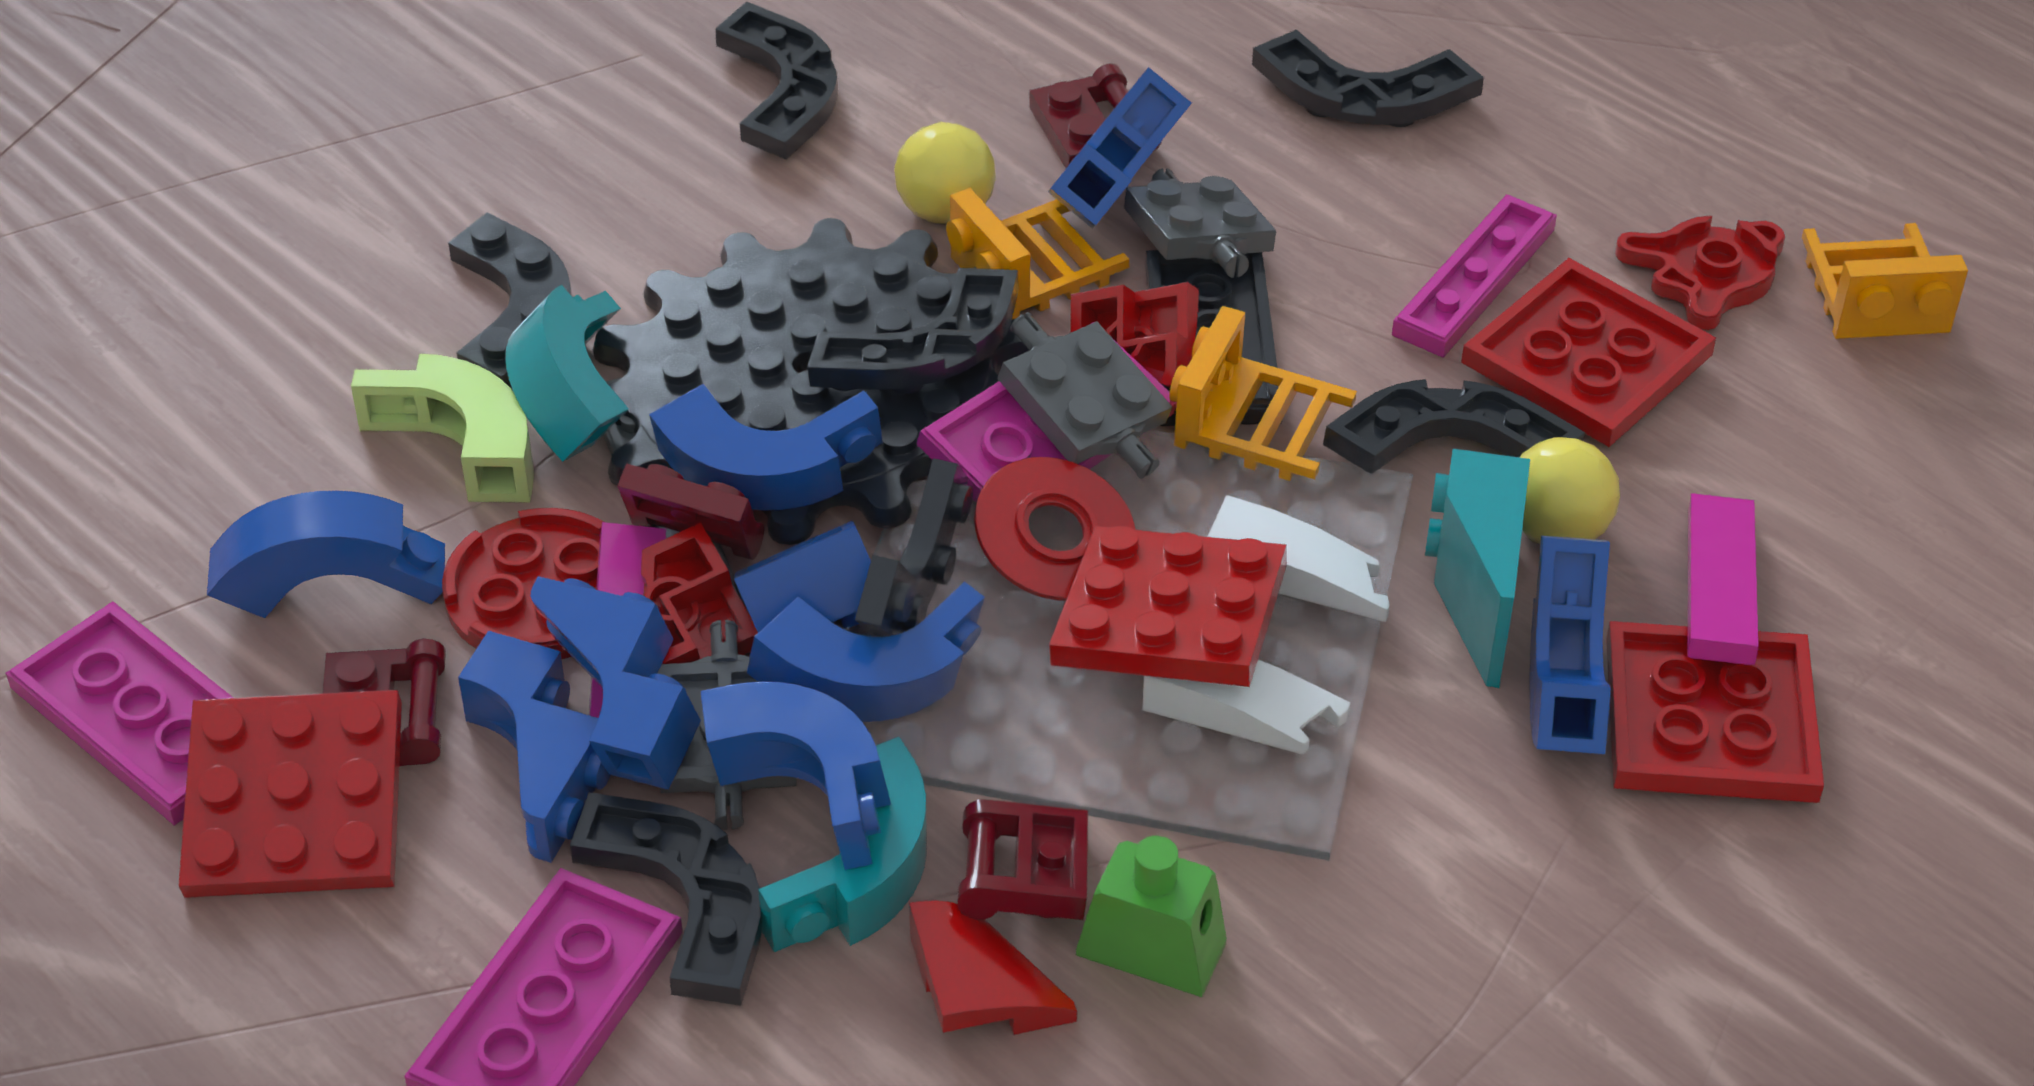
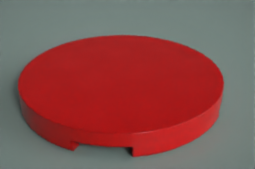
(493, 573)

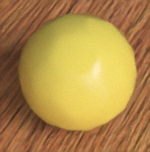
(941, 163)
(1569, 490)

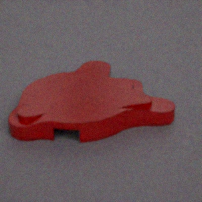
(1707, 265)

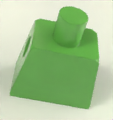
(1156, 917)

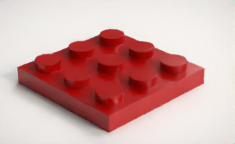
(1588, 351)
(1170, 605)
(1712, 722)
(291, 794)

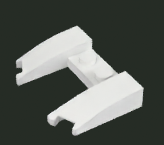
(1277, 702)

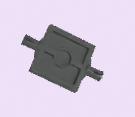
(1200, 220)
(1085, 394)
(697, 768)

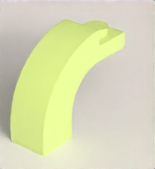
(460, 403)

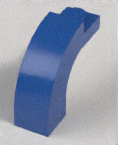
(1119, 148)
(767, 466)
(318, 537)
(1567, 647)
(865, 673)
(804, 735)

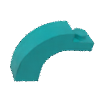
(555, 375)
(865, 896)

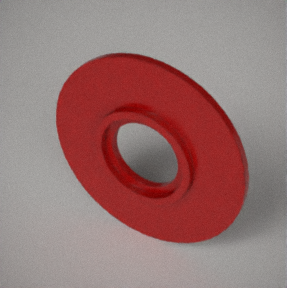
(1021, 488)

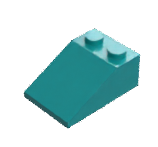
(1479, 550)

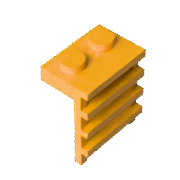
(988, 243)
(1886, 285)
(1220, 388)

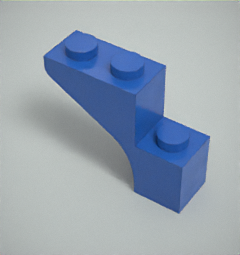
(621, 645)
(524, 698)

